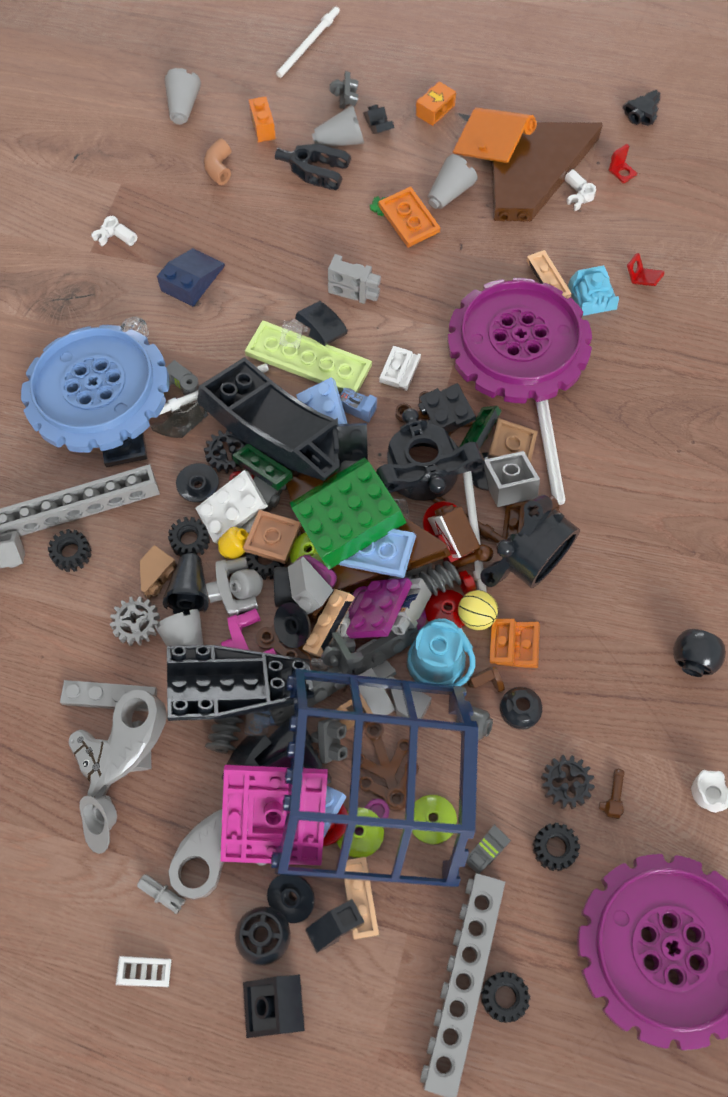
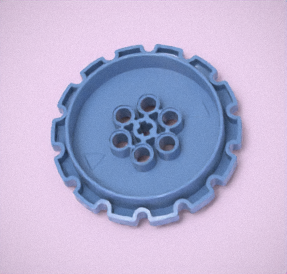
(95, 388)

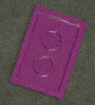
(379, 608)

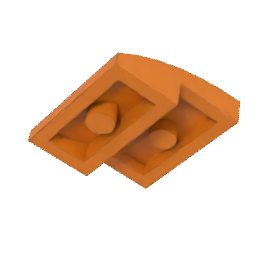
(515, 643)

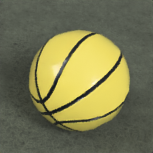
(478, 610)

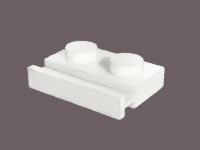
(400, 368)

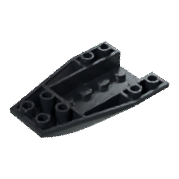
(227, 682)

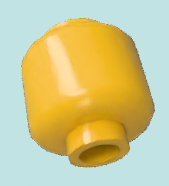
(232, 542)

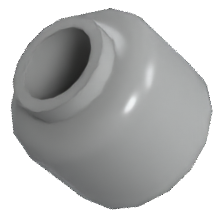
(246, 584)

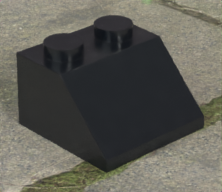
(273, 1006)

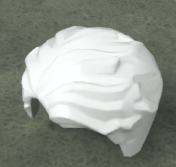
(710, 791)

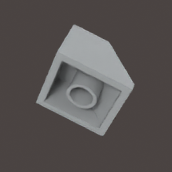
(511, 478)

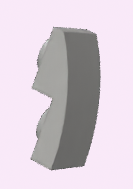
(376, 697)

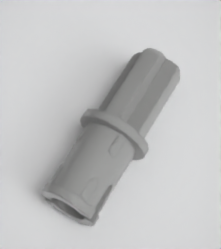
(160, 893)

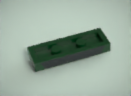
(482, 426)
(263, 467)

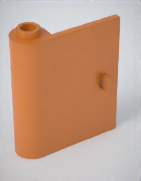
(493, 134)

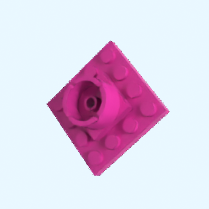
(255, 816)

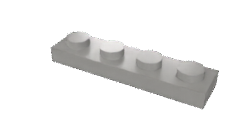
(99, 694)

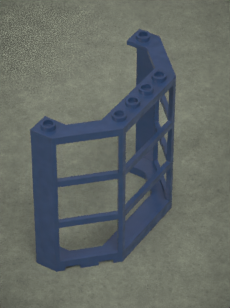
(293, 776)

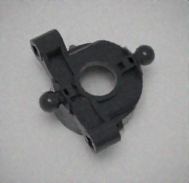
(428, 479)
(536, 548)

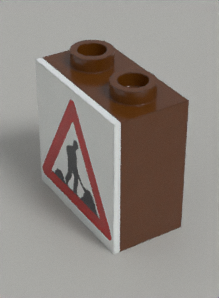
(455, 530)

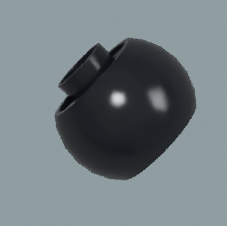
(699, 652)
(242, 933)

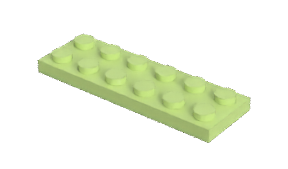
(310, 360)

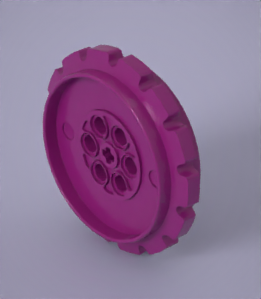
(519, 320)
(617, 951)

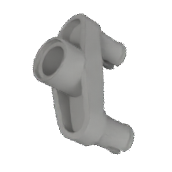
(220, 590)

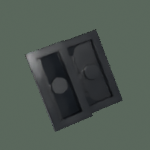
(323, 323)
(248, 751)

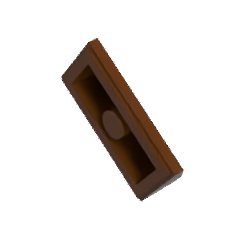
(513, 519)

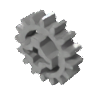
(126, 618)

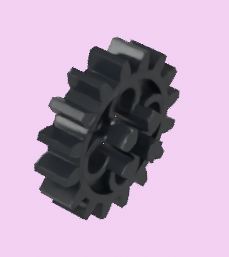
(216, 447)
(560, 793)

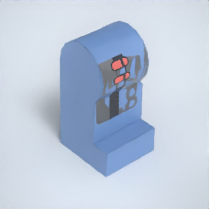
(358, 404)

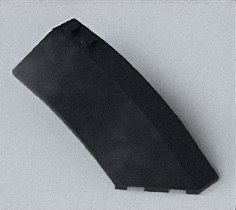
(272, 420)

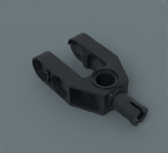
(303, 157)

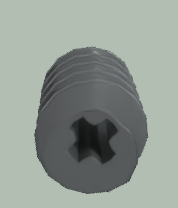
(440, 577)
(223, 734)

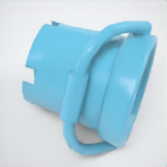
(439, 654)

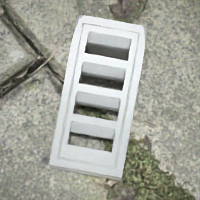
(120, 978)

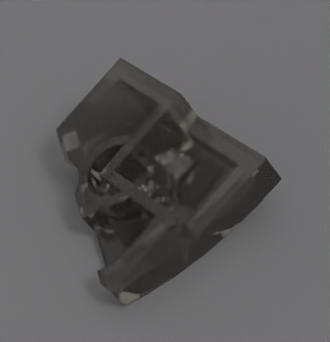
(181, 421)

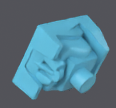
(593, 290)

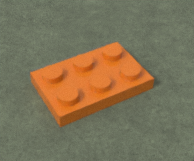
(409, 217)

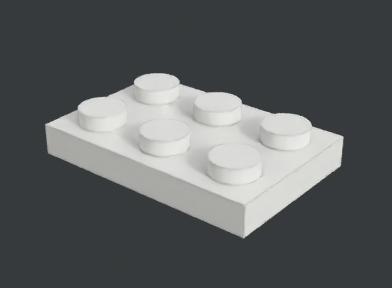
(231, 505)

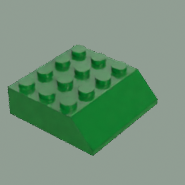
(347, 513)

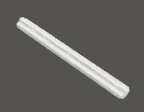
(550, 451)

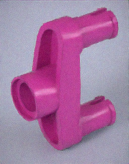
(236, 624)

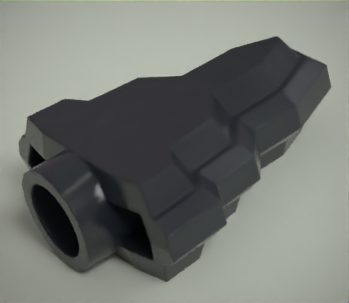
(643, 108)

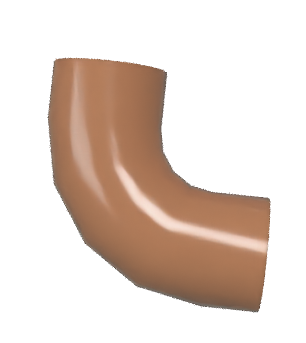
(213, 161)

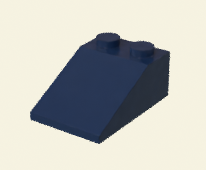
(189, 276)

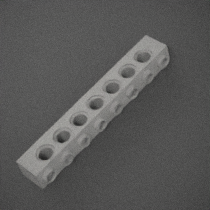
(79, 501)
(448, 1083)

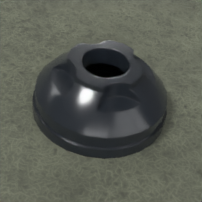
(515, 717)

